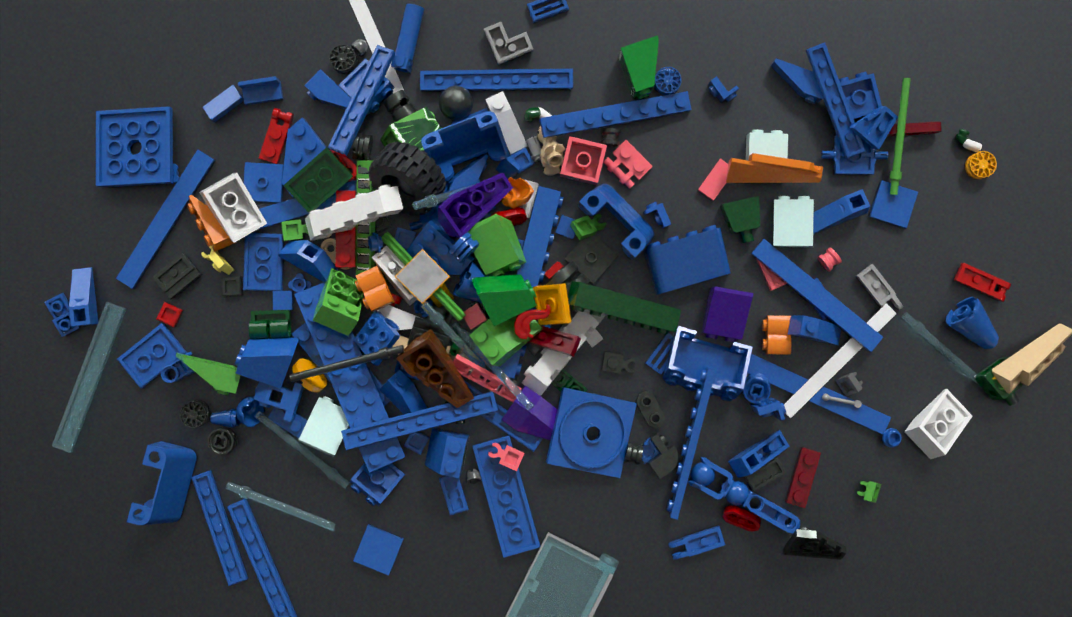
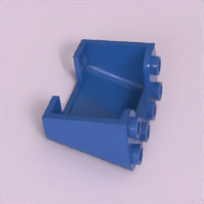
(465, 141)
(607, 197)
(687, 260)
(694, 356)
(172, 487)

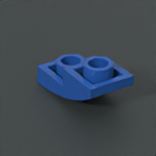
(59, 310)

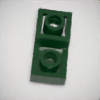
(565, 380)

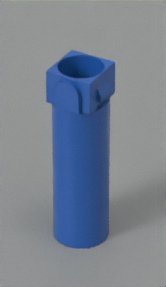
(408, 38)

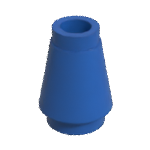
(225, 418)

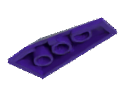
(469, 205)
(537, 421)

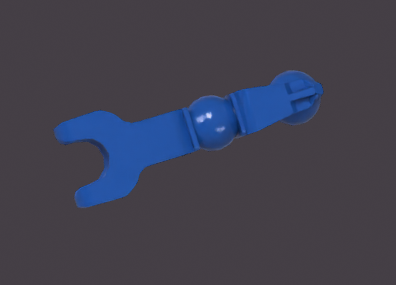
(739, 494)

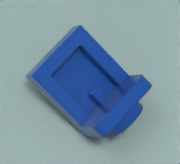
(718, 90)

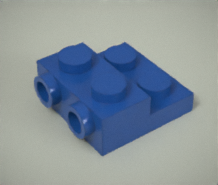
(351, 81)
(861, 94)
(377, 483)

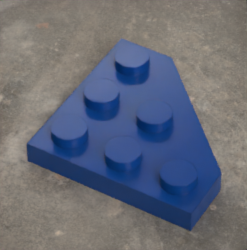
(301, 148)
(437, 246)

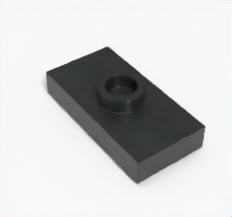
(766, 474)

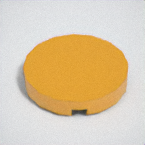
(313, 383)

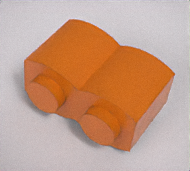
(374, 288)
(777, 338)

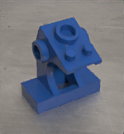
(289, 401)

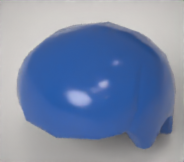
(247, 410)

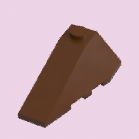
(433, 366)

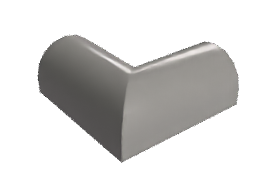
(504, 48)

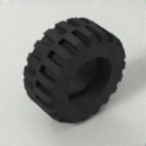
(410, 171)

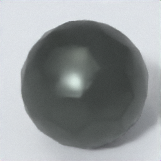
(455, 102)

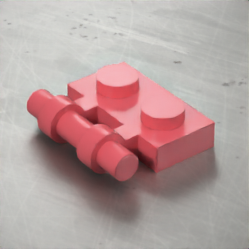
(632, 160)

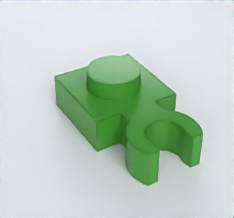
(585, 227)
(293, 230)

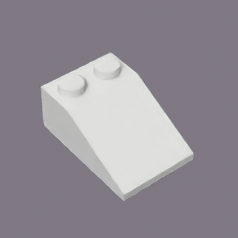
(233, 207)
(939, 425)

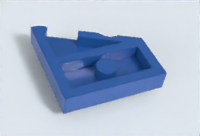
(875, 126)

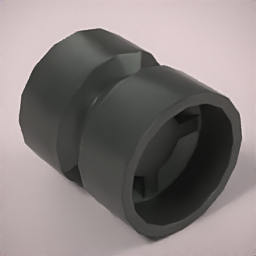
(398, 105)

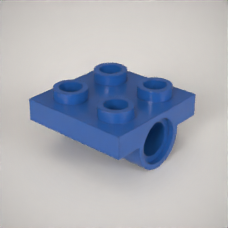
(377, 334)

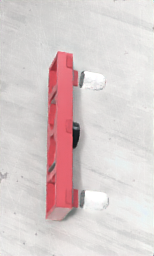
(483, 377)

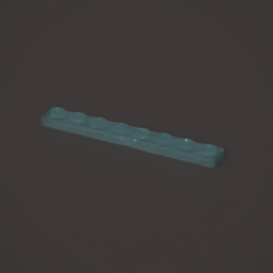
(89, 377)

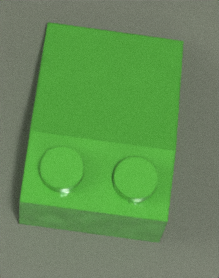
(500, 341)
(218, 375)

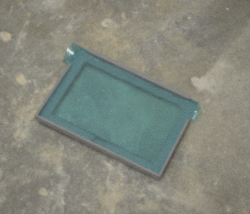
(563, 581)

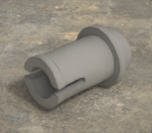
(534, 147)

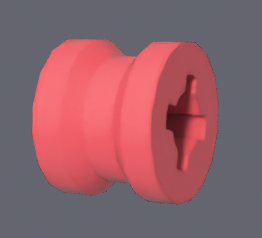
(829, 259)

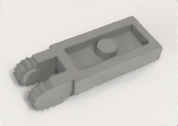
(878, 287)

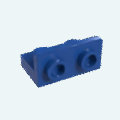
(768, 408)

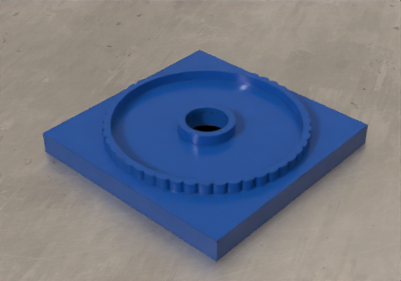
(114, 137)
(578, 413)

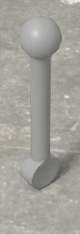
(856, 403)

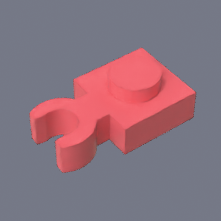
(509, 457)

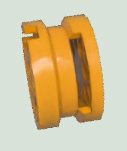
(980, 165)

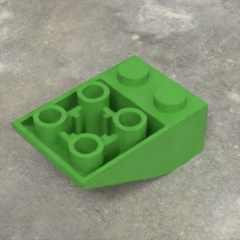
(339, 303)

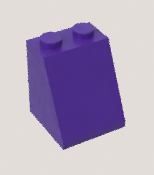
(726, 313)

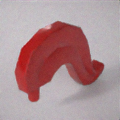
(523, 320)

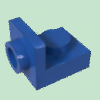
(661, 216)

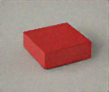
(557, 266)
(169, 314)

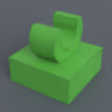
(871, 492)

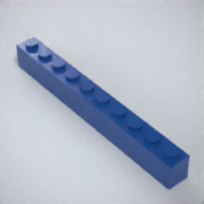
(535, 253)

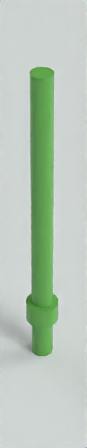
(895, 174)

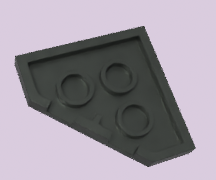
(813, 544)

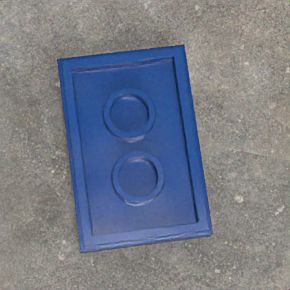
(261, 262)
(151, 355)

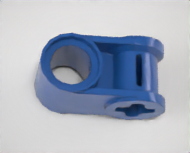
(180, 368)

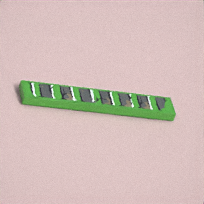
(363, 254)

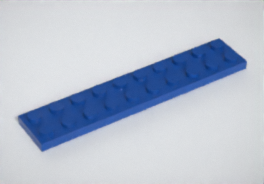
(351, 384)

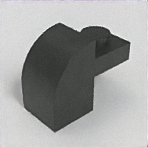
(667, 460)

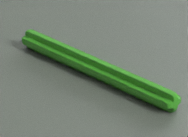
(441, 296)

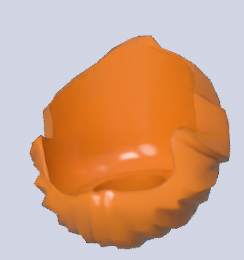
(519, 194)

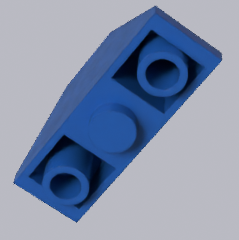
(308, 258)

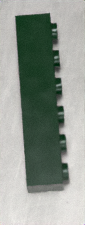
(623, 306)

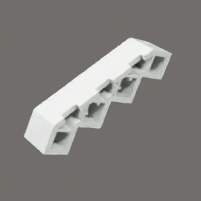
(353, 212)
(552, 362)

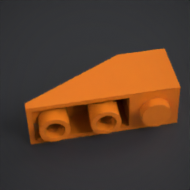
(206, 221)

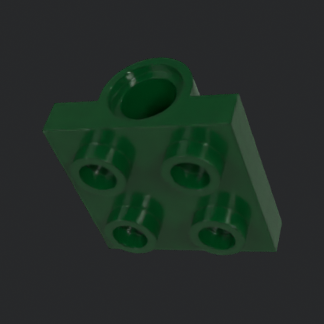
(270, 324)

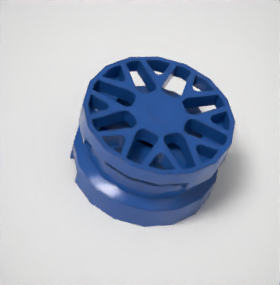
(667, 81)
(464, 247)
(757, 388)

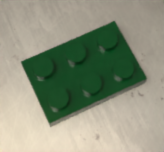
(318, 180)

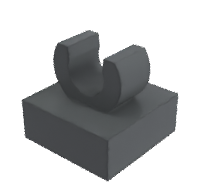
(849, 384)

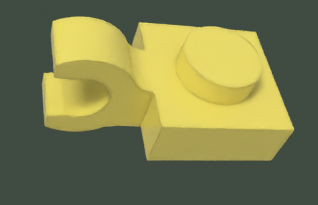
(220, 263)

